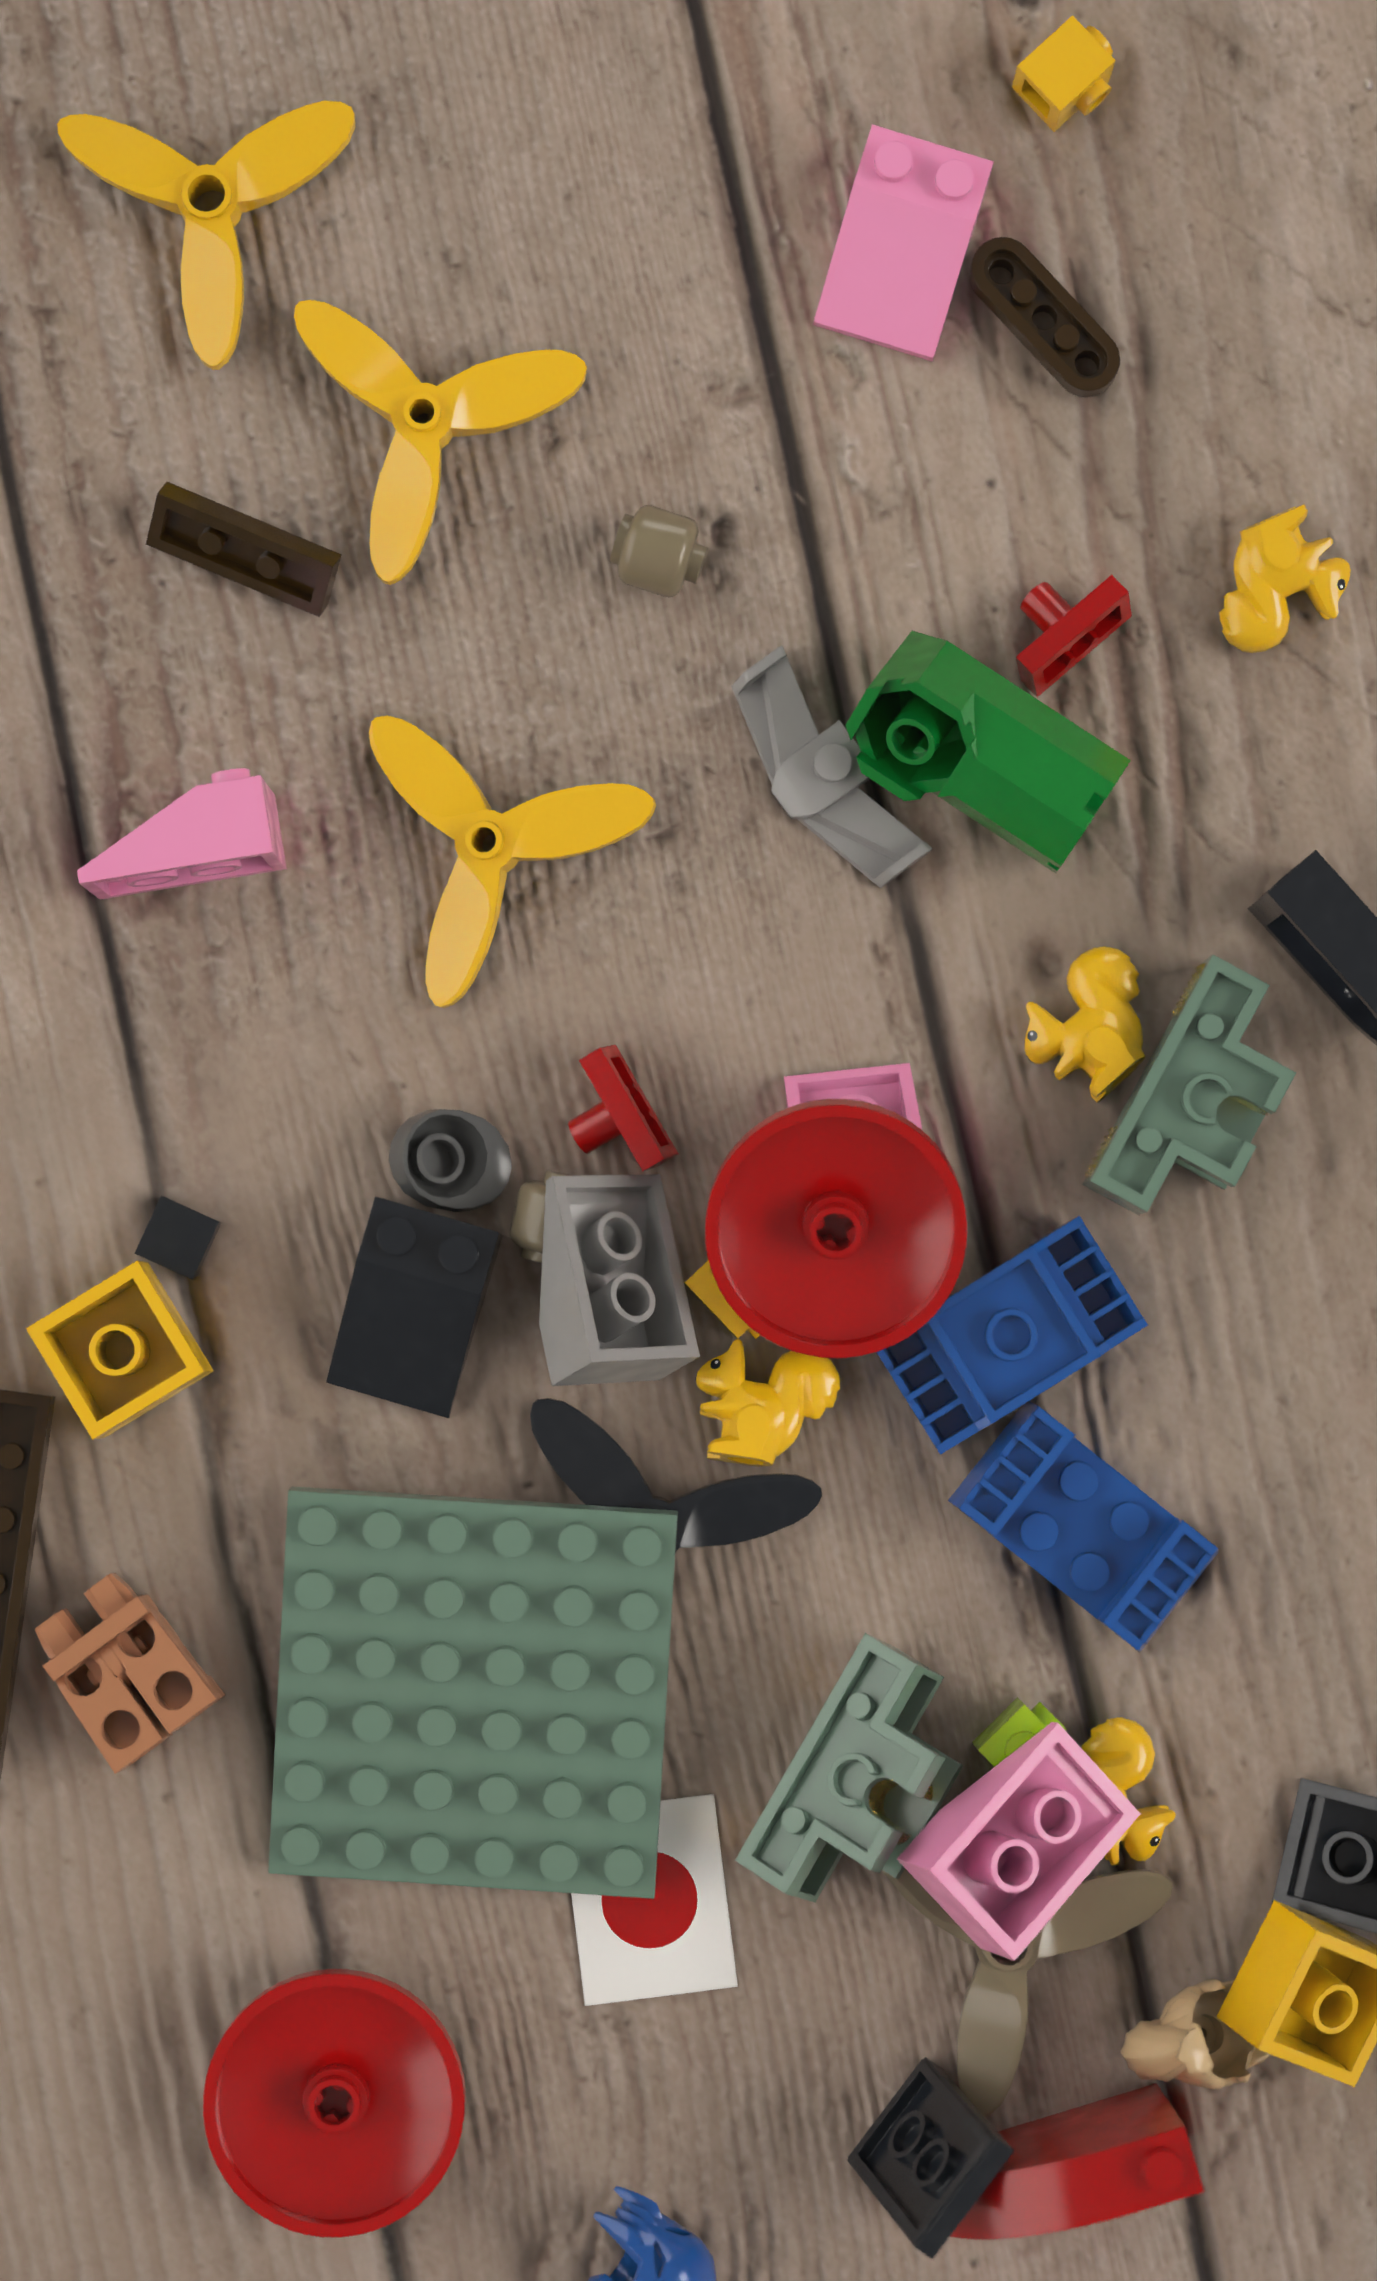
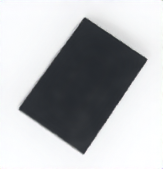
(929, 2157)

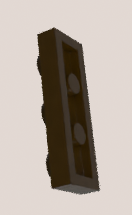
(243, 549)

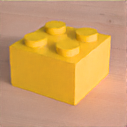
(119, 1349)
(1307, 1994)

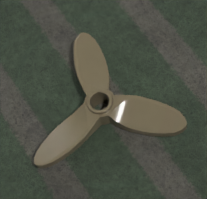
(997, 1997)

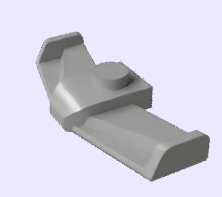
(819, 774)

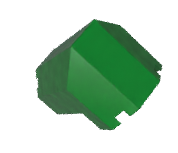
(983, 747)

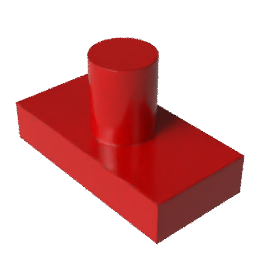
(1068, 630)
(621, 1112)

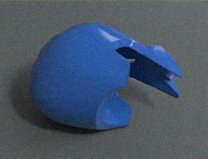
(653, 2244)

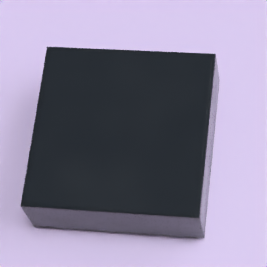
(178, 1238)

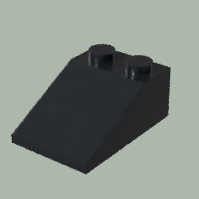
(413, 1306)
(1331, 1856)

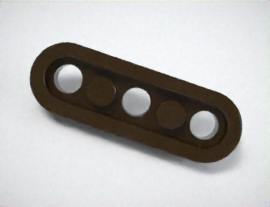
(1036, 291)

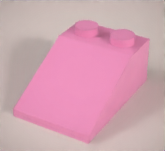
(902, 242)
(199, 838)
(1019, 1841)

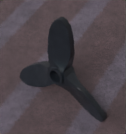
(709, 1516)

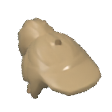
(1184, 2042)

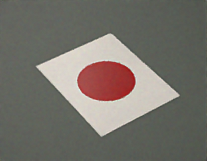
(668, 1942)

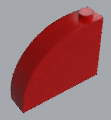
(1087, 2168)

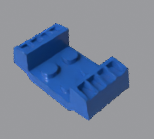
(1013, 1335)
(1083, 1525)

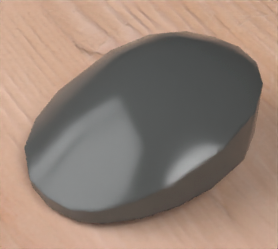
(450, 1160)

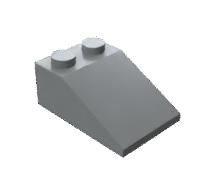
(611, 1282)

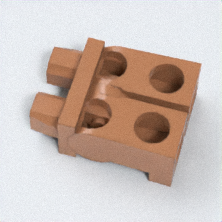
(116, 1664)

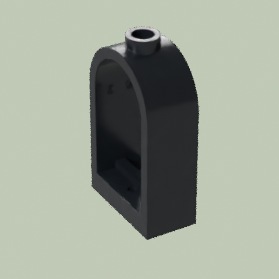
(1327, 936)

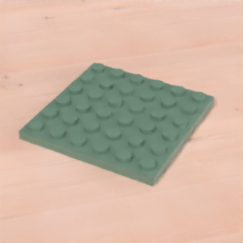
(472, 1691)

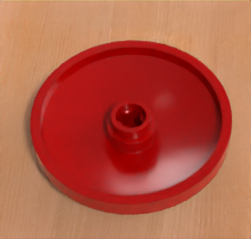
(836, 1228)
(334, 2103)

